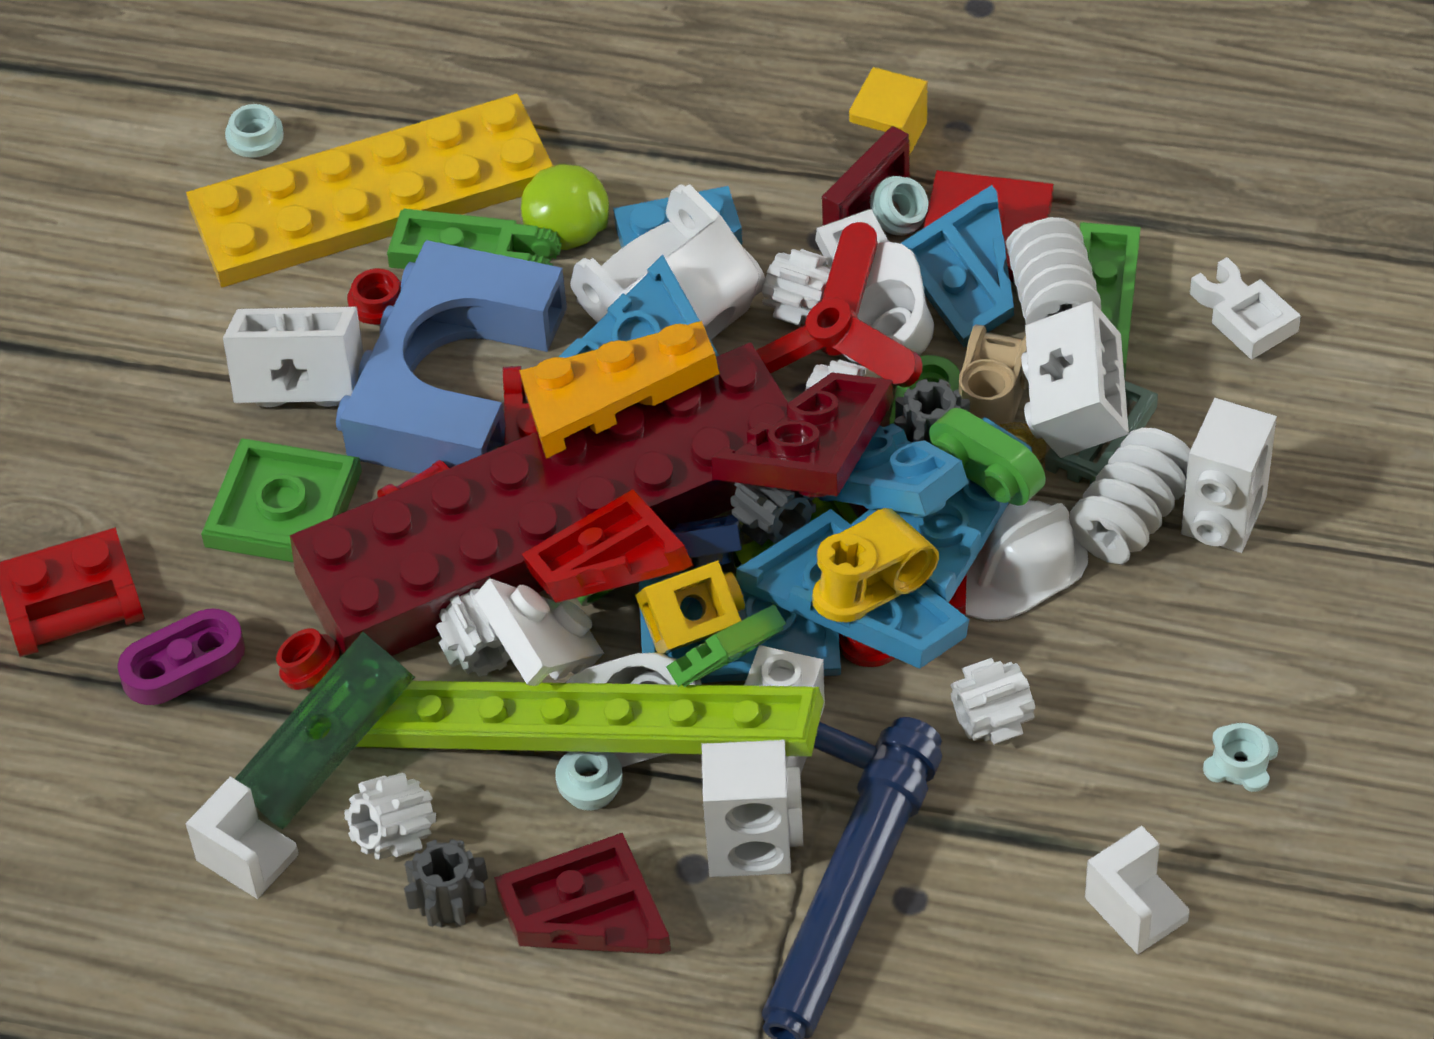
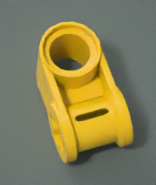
(871, 566)

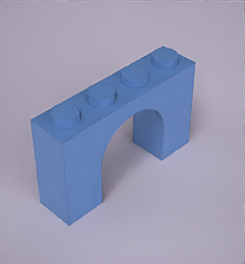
(445, 299)

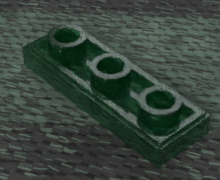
(347, 702)

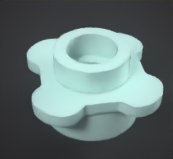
(1246, 742)

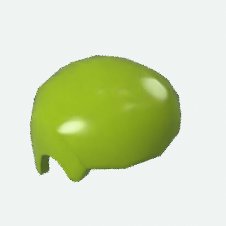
(568, 202)

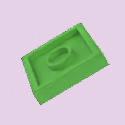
(276, 493)

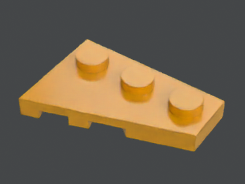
(599, 383)

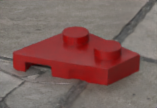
(606, 551)

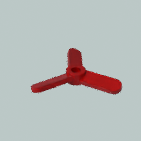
(834, 321)

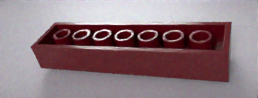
(413, 550)

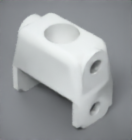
(702, 254)

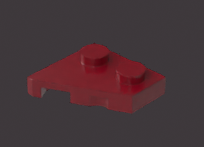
(584, 902)

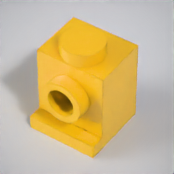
(715, 591)

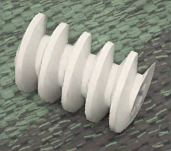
(1050, 268)
(1131, 495)

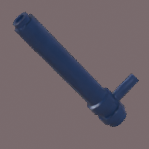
(889, 794)

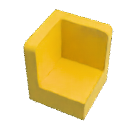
(890, 101)

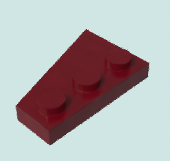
(815, 441)

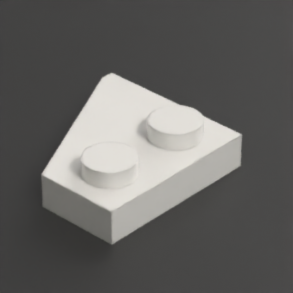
(538, 632)

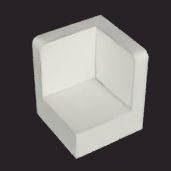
(237, 843)
(1130, 894)

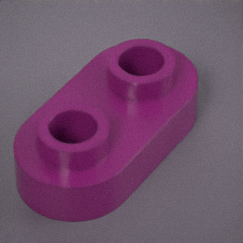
(180, 656)

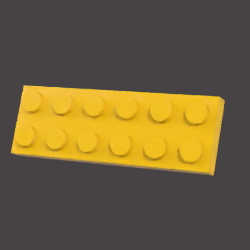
(359, 188)

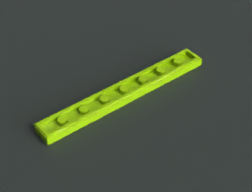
(596, 717)

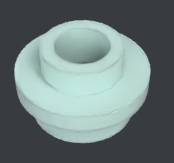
(254, 131)
(910, 199)
(590, 791)

